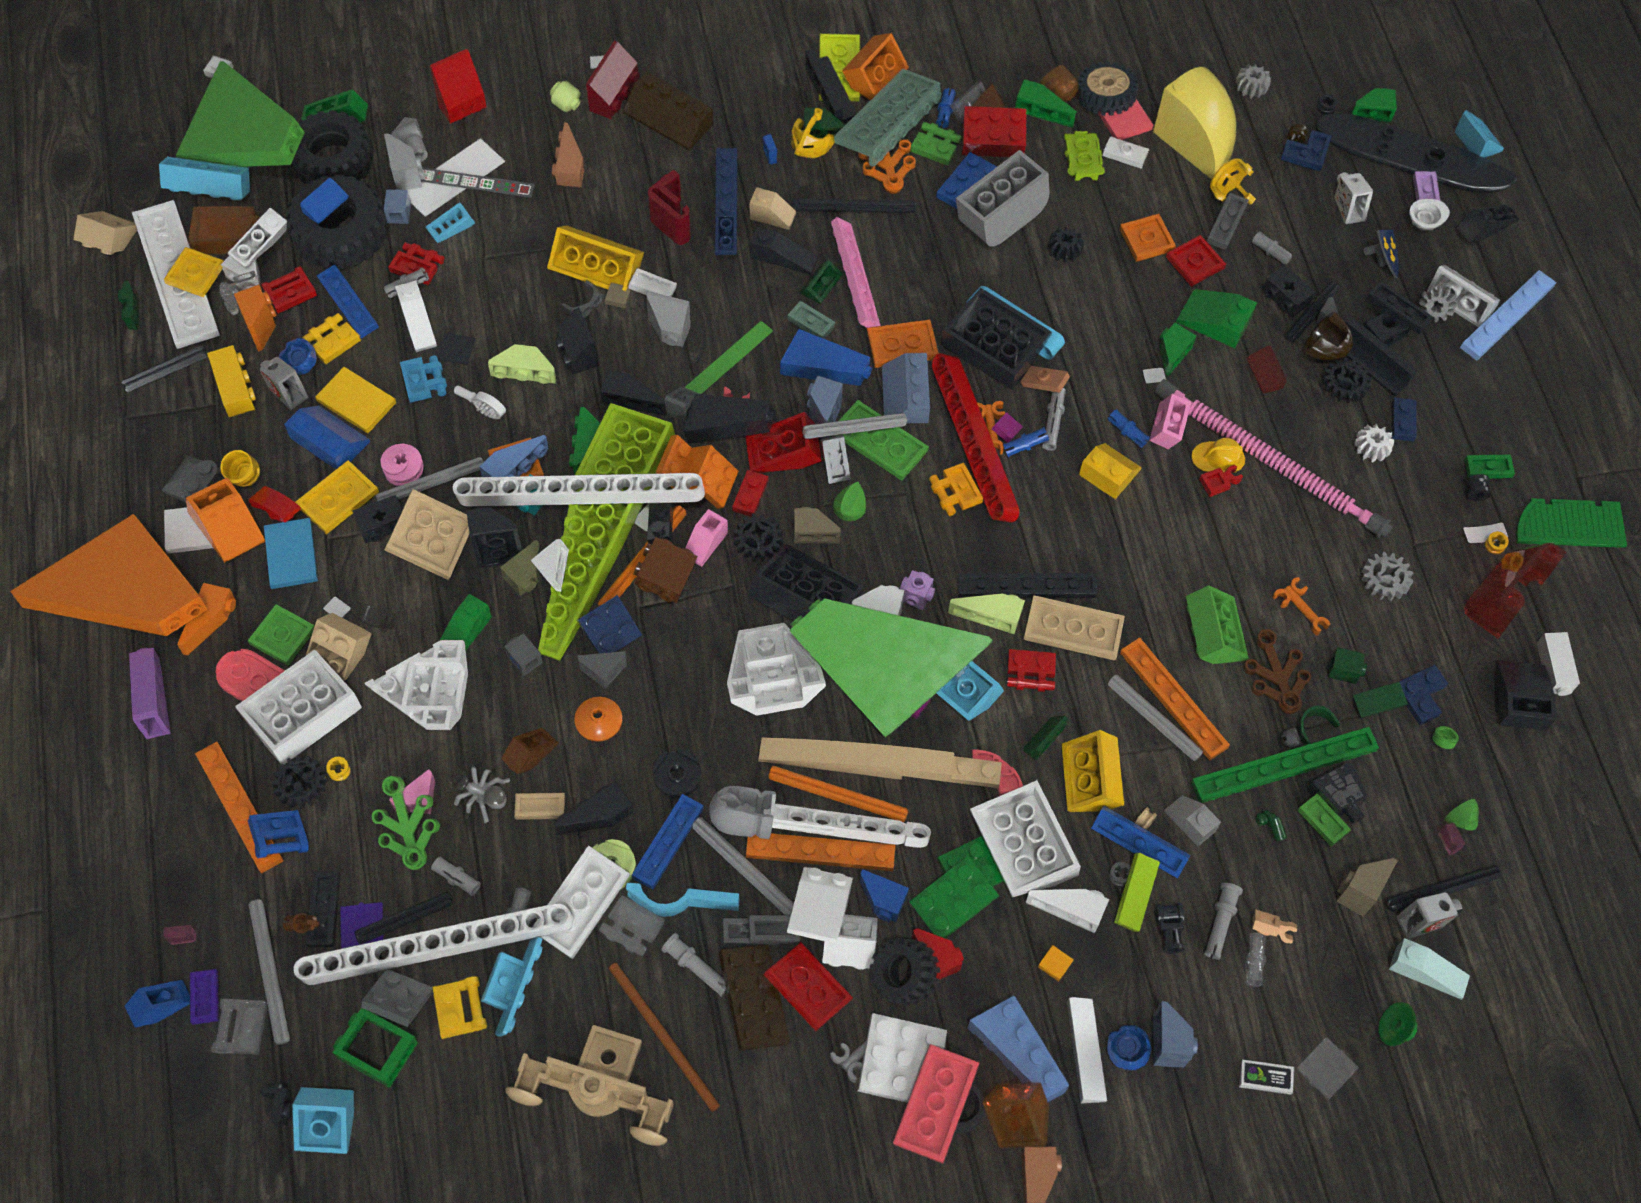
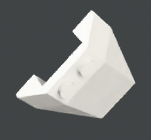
(772, 671)

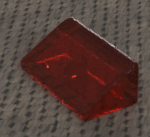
(1267, 370)

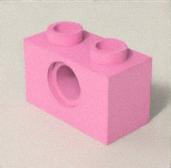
(1170, 421)

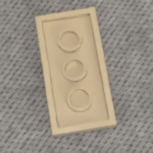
(1074, 628)

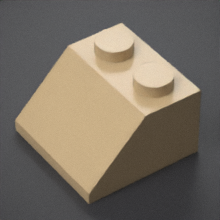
(104, 231)

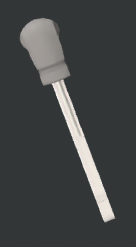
(750, 812)

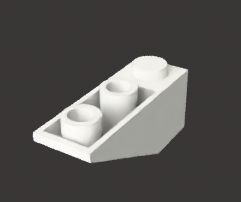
(259, 238)

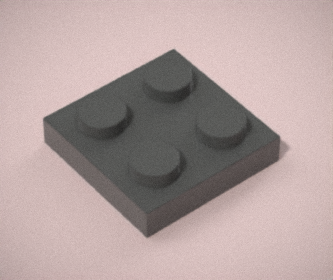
(397, 997)

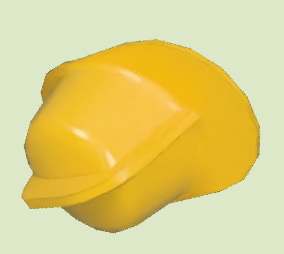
(1218, 454)

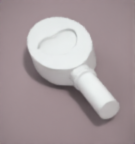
(484, 402)

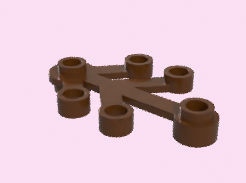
(1278, 675)

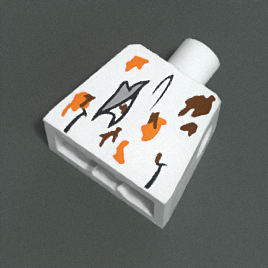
(1353, 197)

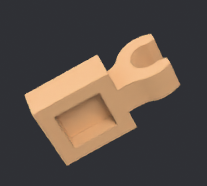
(1272, 925)

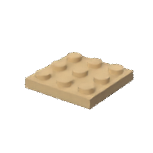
(429, 534)

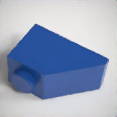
(883, 895)
(157, 1002)

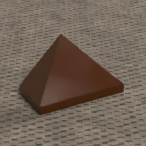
(989, 98)

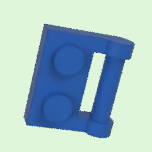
(277, 826)

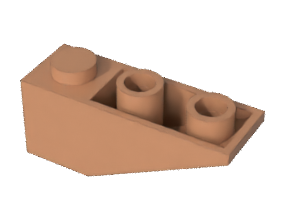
(569, 165)

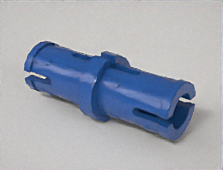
(944, 108)
(1128, 428)
(1026, 442)

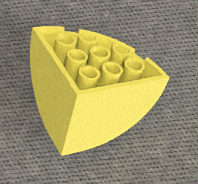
(1198, 120)

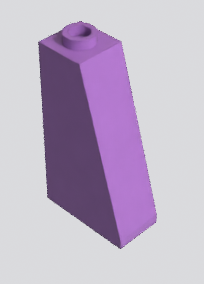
(148, 693)

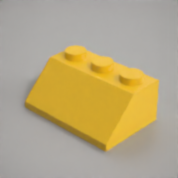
(1092, 772)

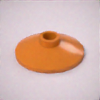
(598, 728)

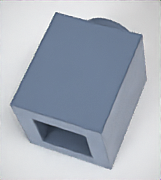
(397, 206)

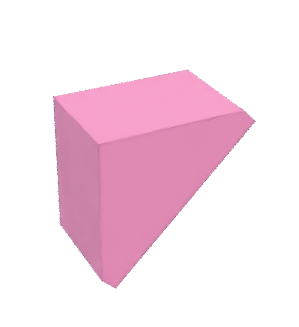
(421, 786)

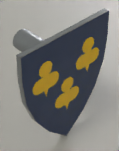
(1385, 251)

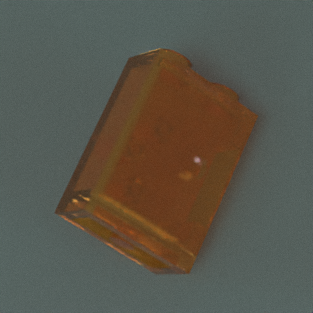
(220, 227)

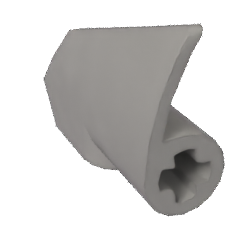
(410, 134)

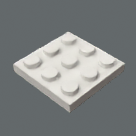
(895, 1056)

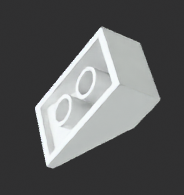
(820, 905)

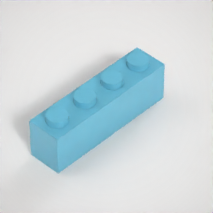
(204, 178)

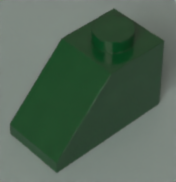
(827, 125)

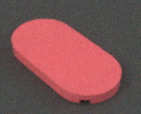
(244, 673)

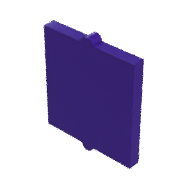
(356, 917)

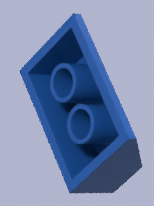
(325, 435)

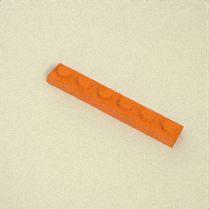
(1174, 699)
(234, 800)
(822, 851)

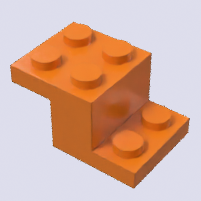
(714, 469)

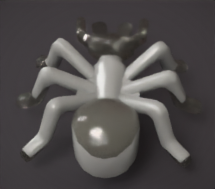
(483, 793)

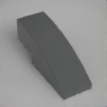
(756, 931)

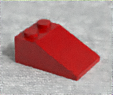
(457, 86)
(783, 446)

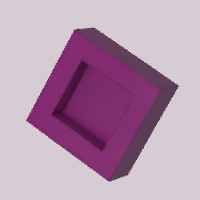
(1007, 427)

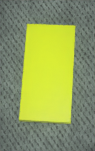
(841, 50)

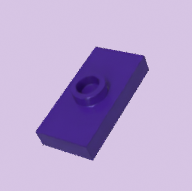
(204, 996)

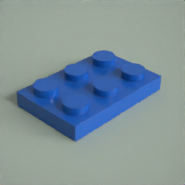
(965, 175)

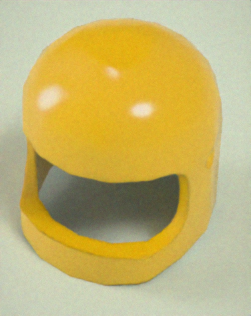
(240, 468)

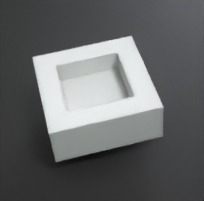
(212, 65)

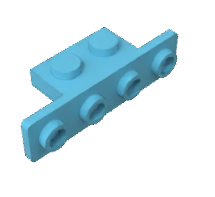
(508, 983)

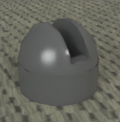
(1292, 737)

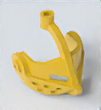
(821, 145)
(1233, 181)

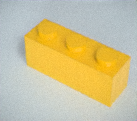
(232, 380)

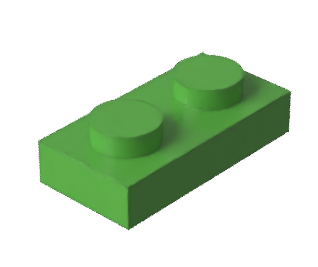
(1324, 820)

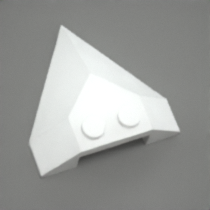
(428, 685)

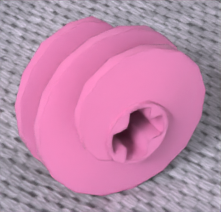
(402, 464)

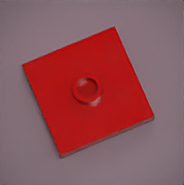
(1195, 260)

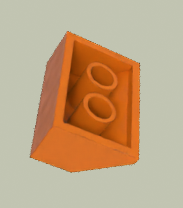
(875, 65)

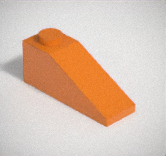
(219, 604)

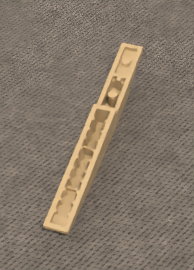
(880, 760)

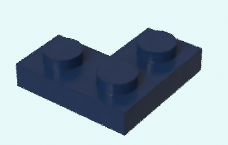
(1308, 155)
(1418, 691)

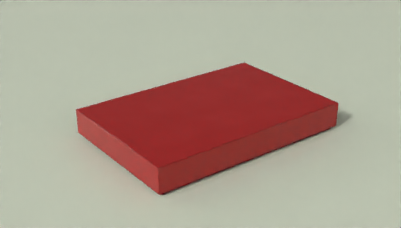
(808, 986)

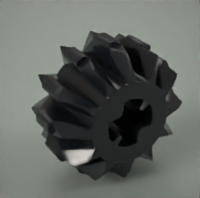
(1065, 244)

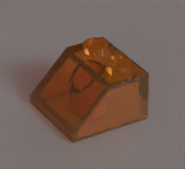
(1018, 1115)

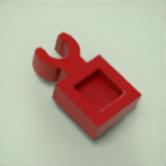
(1219, 481)

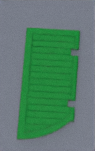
(1572, 523)

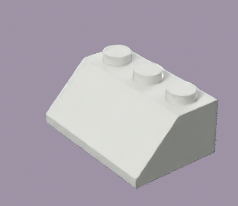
(1472, 301)

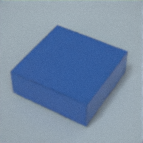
(770, 149)

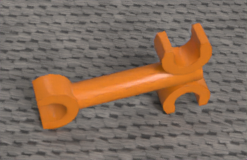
(990, 412)
(1293, 593)

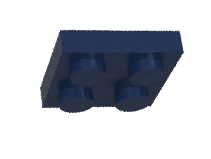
(609, 626)

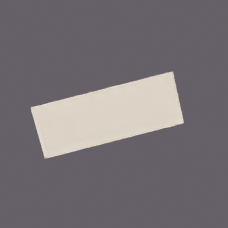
(474, 160)

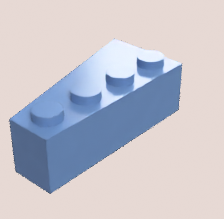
(1016, 1043)

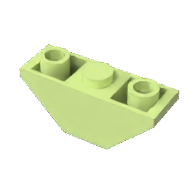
(522, 364)

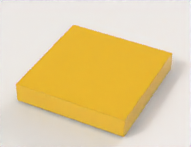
(194, 272)

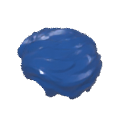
(299, 355)
(1129, 1047)

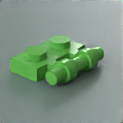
(935, 148)

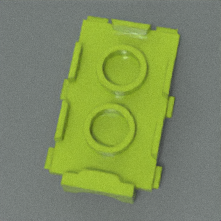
(1083, 155)

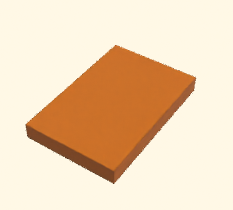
(896, 339)

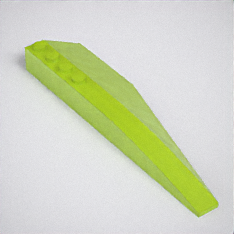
(596, 532)

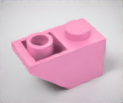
(707, 536)

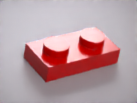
(750, 493)

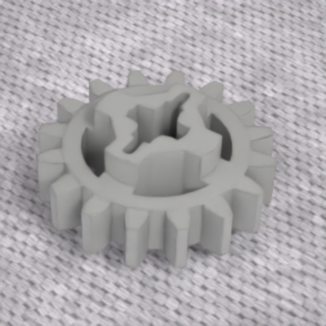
(1387, 576)

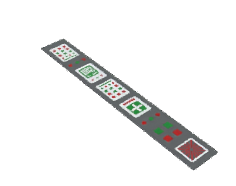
(478, 182)

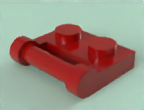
(291, 293)

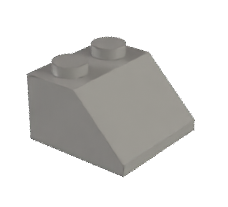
(404, 164)

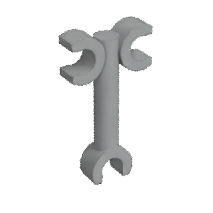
(850, 1062)

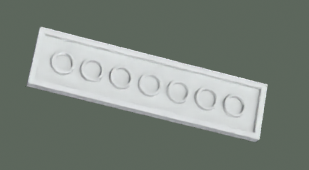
(163, 242)

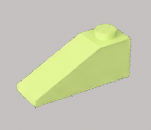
(993, 610)

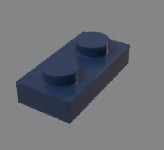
(1404, 419)

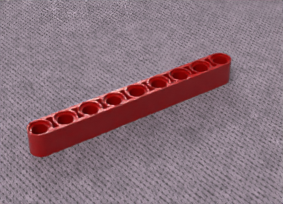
(975, 438)

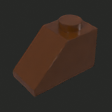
(528, 750)

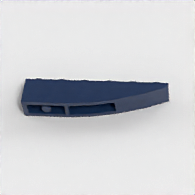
(726, 202)

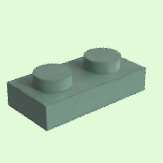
(811, 320)

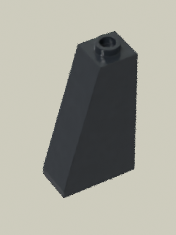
(727, 417)

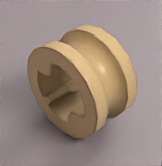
(1146, 819)

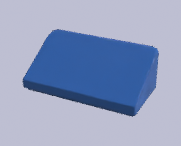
(323, 201)

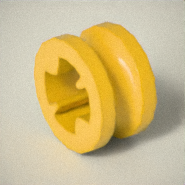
(1489, 544)
(338, 761)

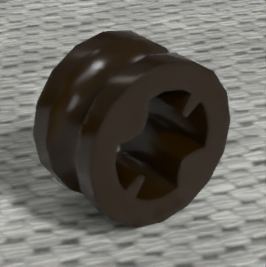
(1297, 133)

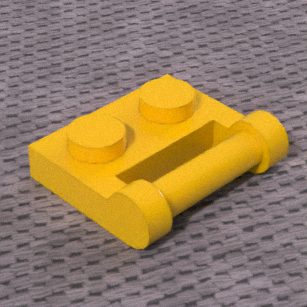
(451, 1010)

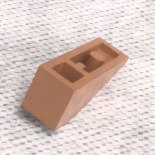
(1039, 1172)

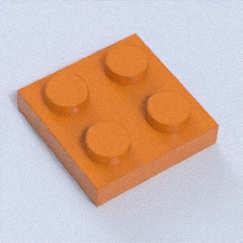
(1147, 237)

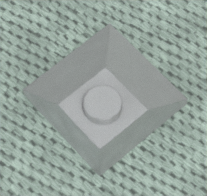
(669, 317)

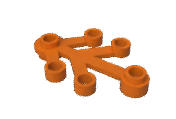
(892, 182)

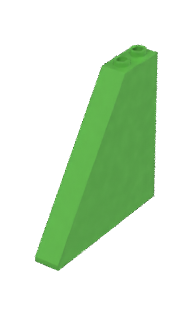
(240, 125)
(884, 659)

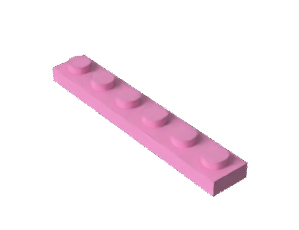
(855, 273)

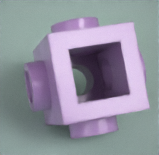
(917, 589)

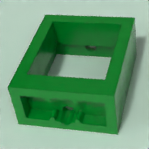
(396, 1059)

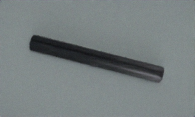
(1447, 886)

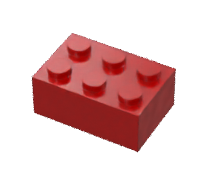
(993, 131)

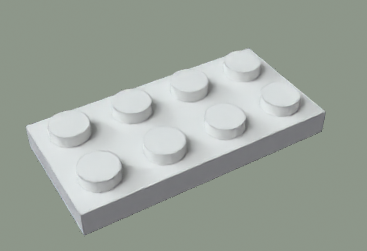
(587, 896)

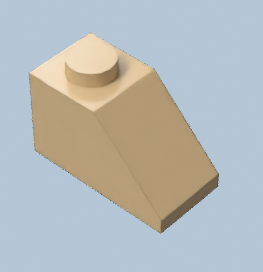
(771, 209)

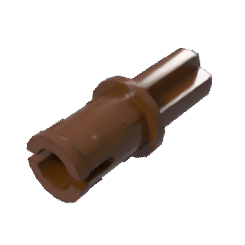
(300, 923)

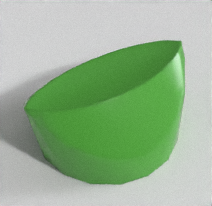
(850, 503)
(1465, 815)

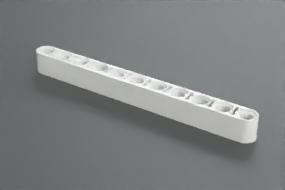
(588, 495)
(423, 939)

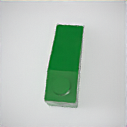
(346, 102)
(1044, 104)
(468, 621)

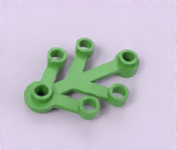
(405, 826)

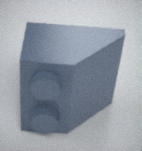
(824, 400)
(1172, 1038)

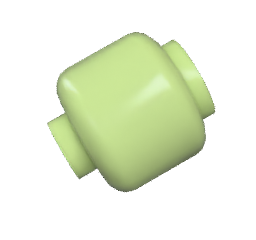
(565, 96)

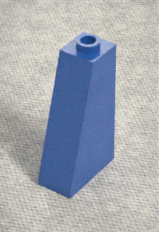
(814, 356)

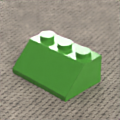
(1216, 626)

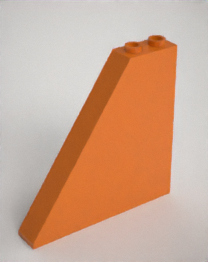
(116, 582)

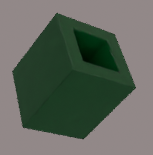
(1347, 665)

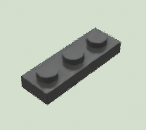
(1227, 221)

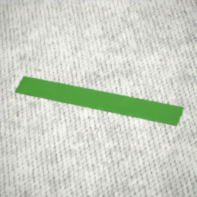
(729, 358)

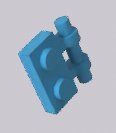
(416, 381)

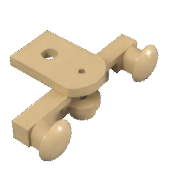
(595, 1086)

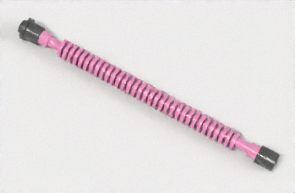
(1373, 522)

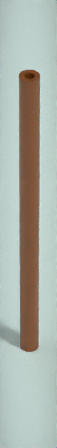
(664, 1037)

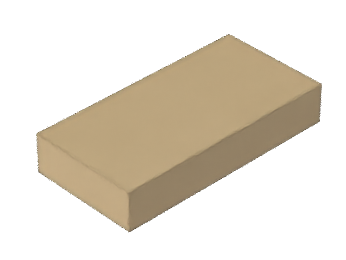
(539, 805)

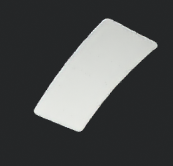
(1481, 533)

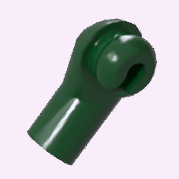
(1273, 822)

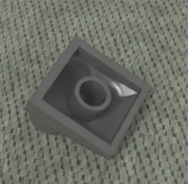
(192, 477)

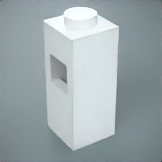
(1559, 662)

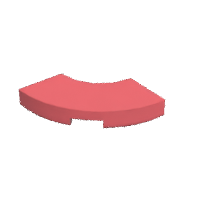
(1009, 777)

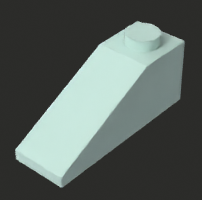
(1429, 968)

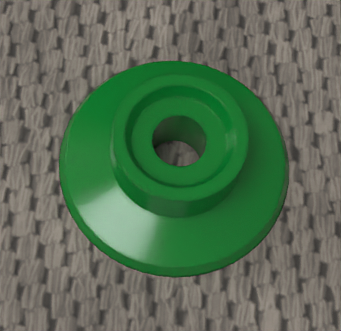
(1397, 1024)

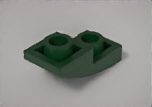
(130, 305)
(1380, 700)

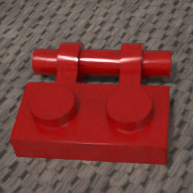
(409, 262)
(1031, 663)

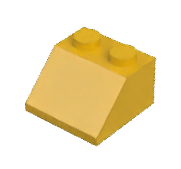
(1108, 470)

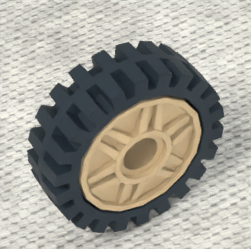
(1107, 88)

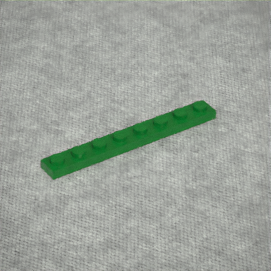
(1284, 765)

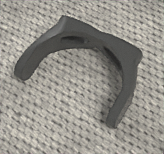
(586, 308)

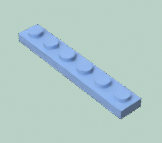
(1507, 315)

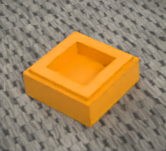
(1055, 963)

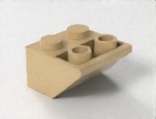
(339, 643)

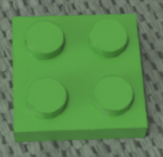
(281, 635)

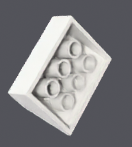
(299, 707)
(1026, 840)

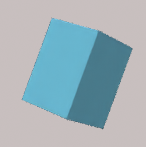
(1477, 136)

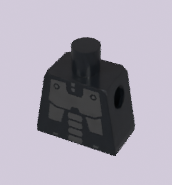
(1341, 791)

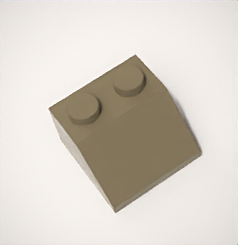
(1363, 887)

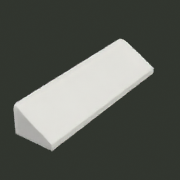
(1086, 1050)

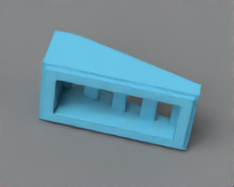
(452, 214)

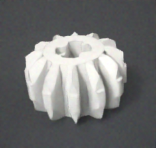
(1374, 443)

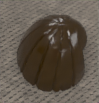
(1329, 340)

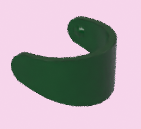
(1315, 711)

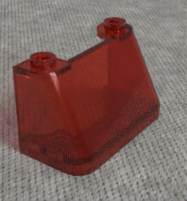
(1497, 600)

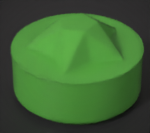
(1445, 737)

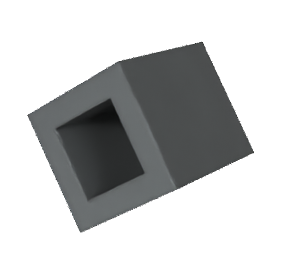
(523, 654)

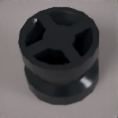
(1478, 487)

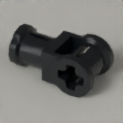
(1170, 924)

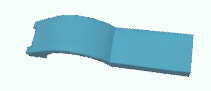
(692, 898)

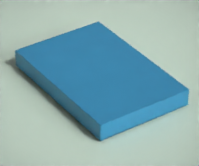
(290, 553)

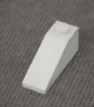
(415, 316)
(1073, 905)

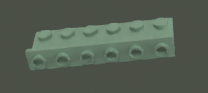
(889, 115)

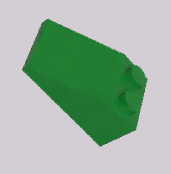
(1218, 315)

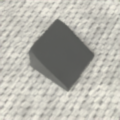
(1328, 307)

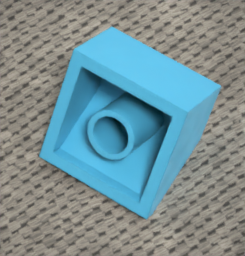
(971, 691)
(323, 1120)

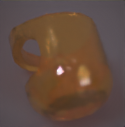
(1063, 82)

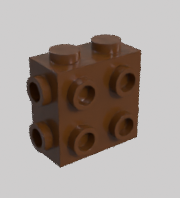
(664, 569)

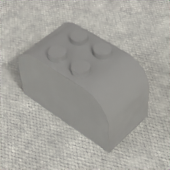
(1004, 199)

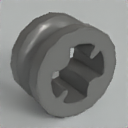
(1121, 866)

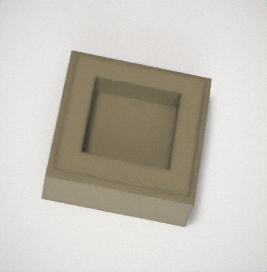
(617, 296)

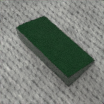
(821, 281)
(1045, 736)

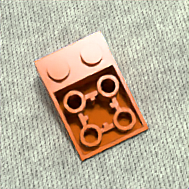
(224, 519)

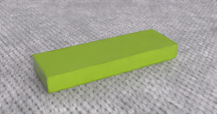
(1137, 892)

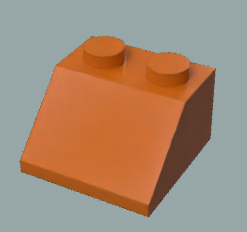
(257, 314)

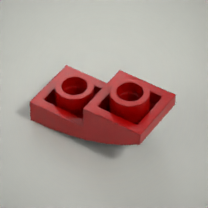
(275, 503)

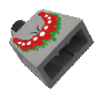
(276, 374)
(1435, 910)

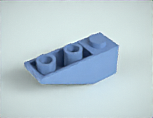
(514, 459)

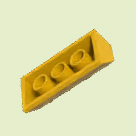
(593, 258)

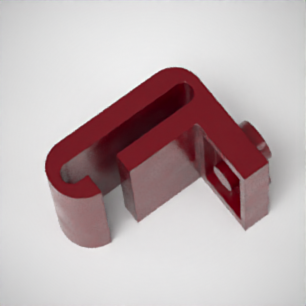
(665, 208)

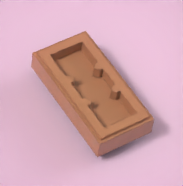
(1045, 379)

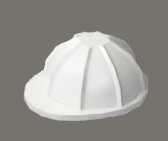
(1428, 214)

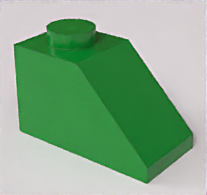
(1377, 105)
(1175, 346)

